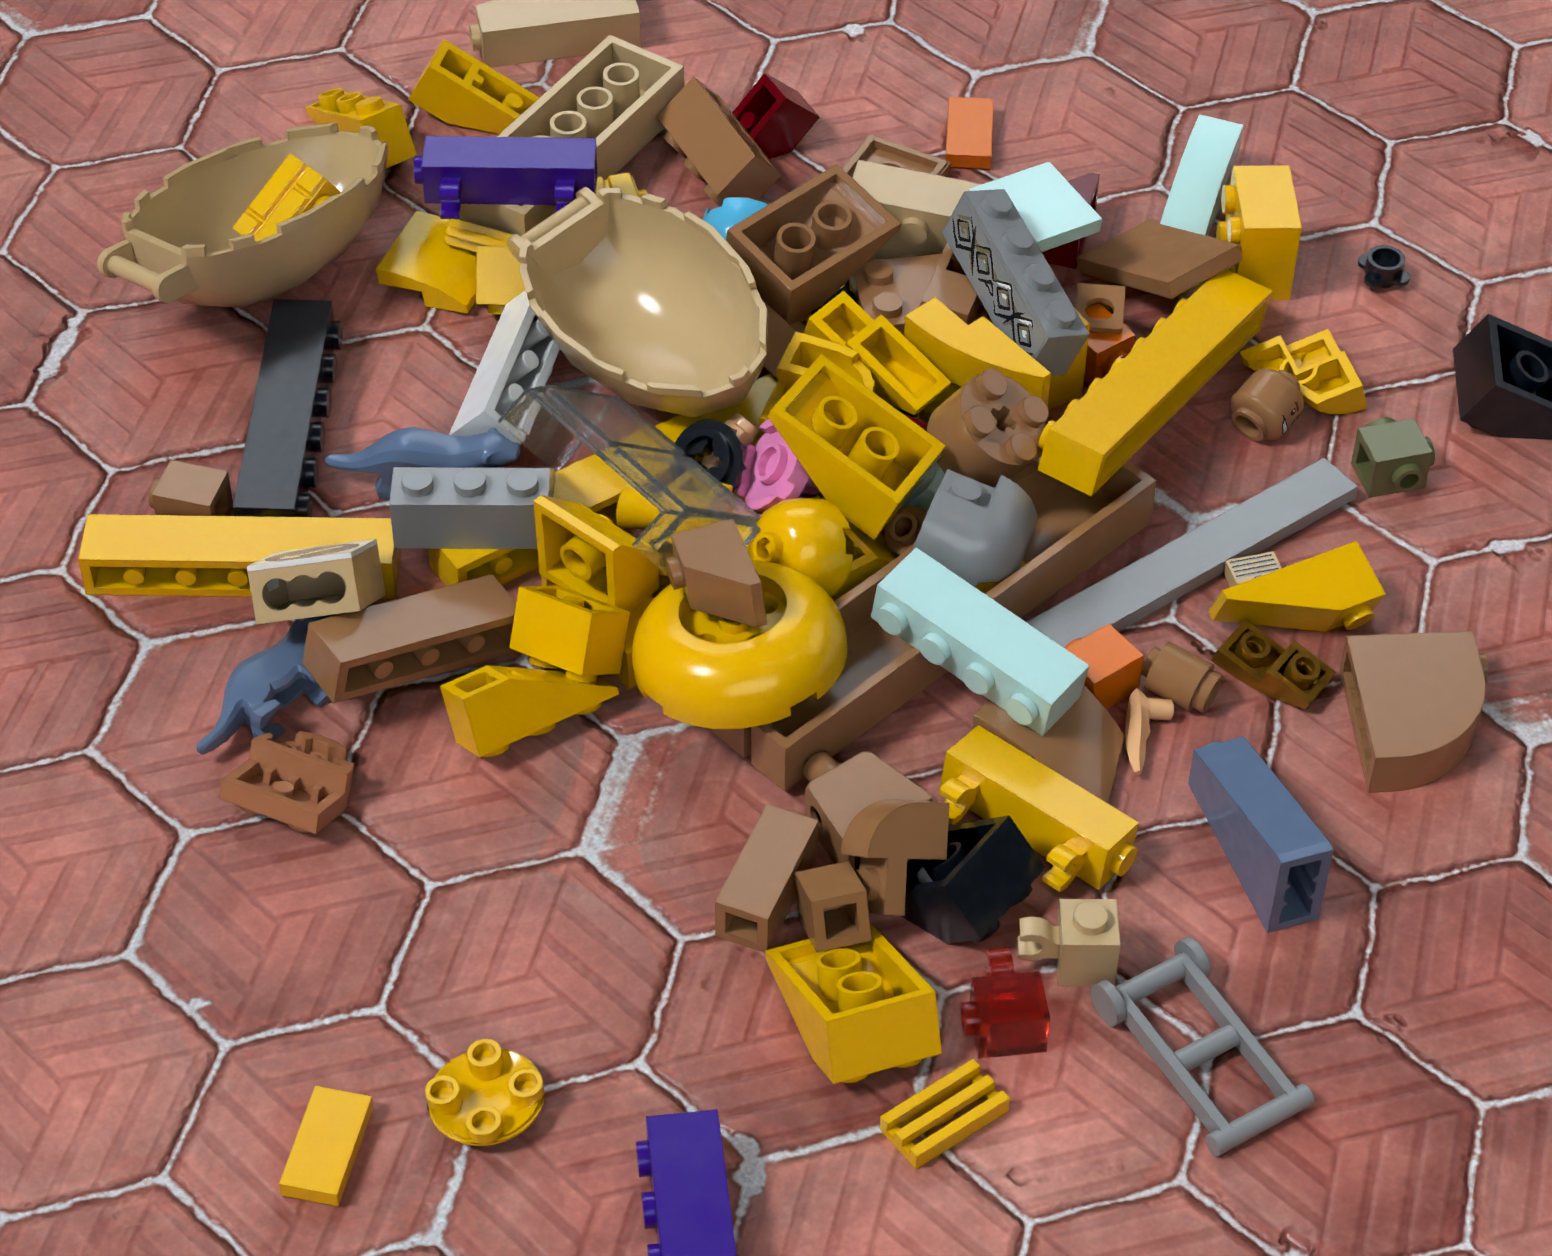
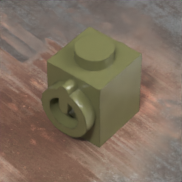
(1392, 456)

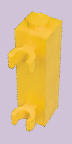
(1054, 814)

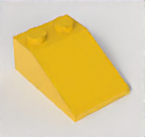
(854, 444)
(857, 1006)

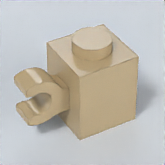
(1081, 942)

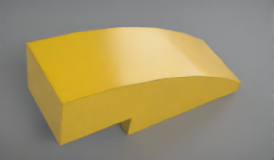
(970, 349)
(896, 365)

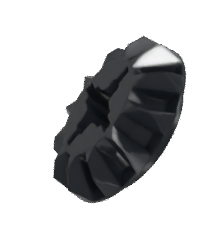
(716, 437)

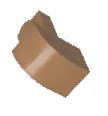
(885, 838)

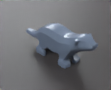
(426, 449)
(265, 685)

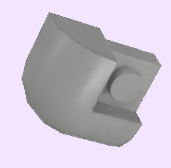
(978, 528)

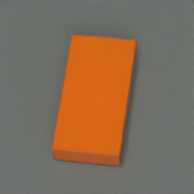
(969, 132)

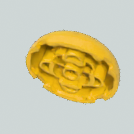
(734, 673)

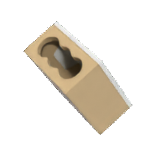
(316, 581)

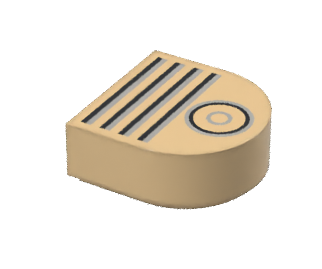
(1249, 567)

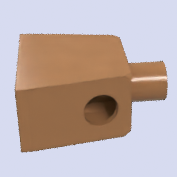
(843, 790)

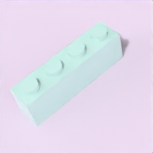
(979, 641)

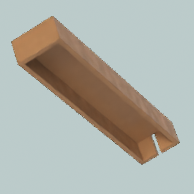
(888, 672)

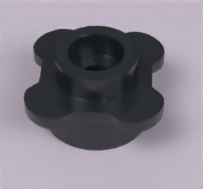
(1384, 267)

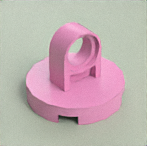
(772, 473)

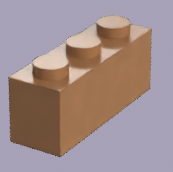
(716, 145)

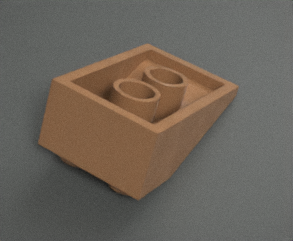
(811, 241)

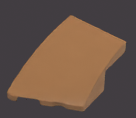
(1078, 746)

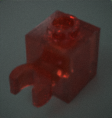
(1006, 1009)

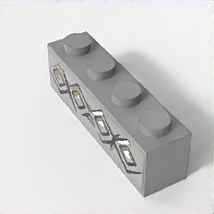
(1014, 279)

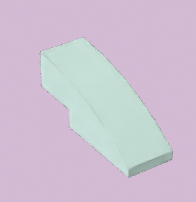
(1201, 175)

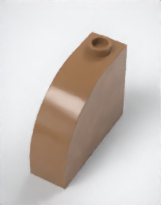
(1412, 704)

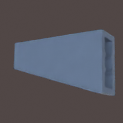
(1263, 832)

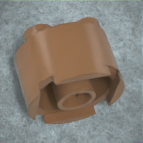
(989, 428)

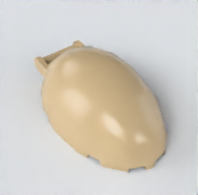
(184, 236)
(646, 301)

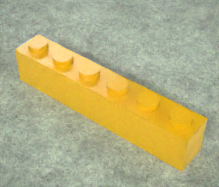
(210, 552)

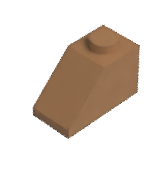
(717, 573)

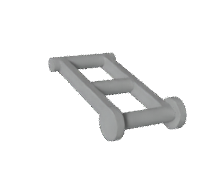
(1192, 965)

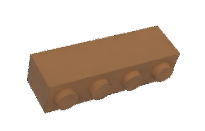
(410, 638)

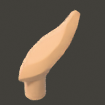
(1137, 724)

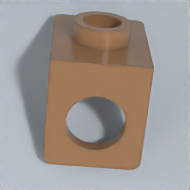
(1111, 297)

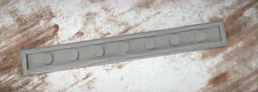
(1199, 554)

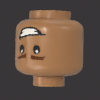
(1266, 404)

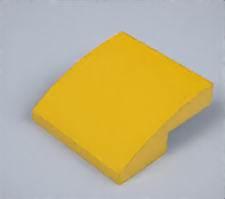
(427, 264)

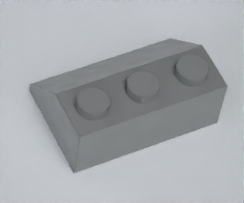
(466, 507)

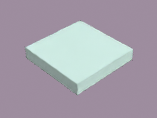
(1048, 205)

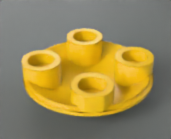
(485, 1095)

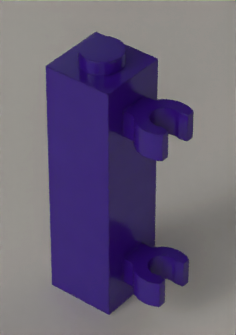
(504, 171)

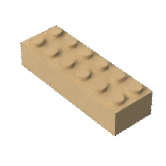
(603, 97)

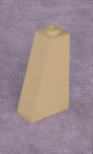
(549, 29)

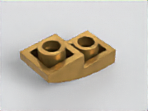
(1281, 673)

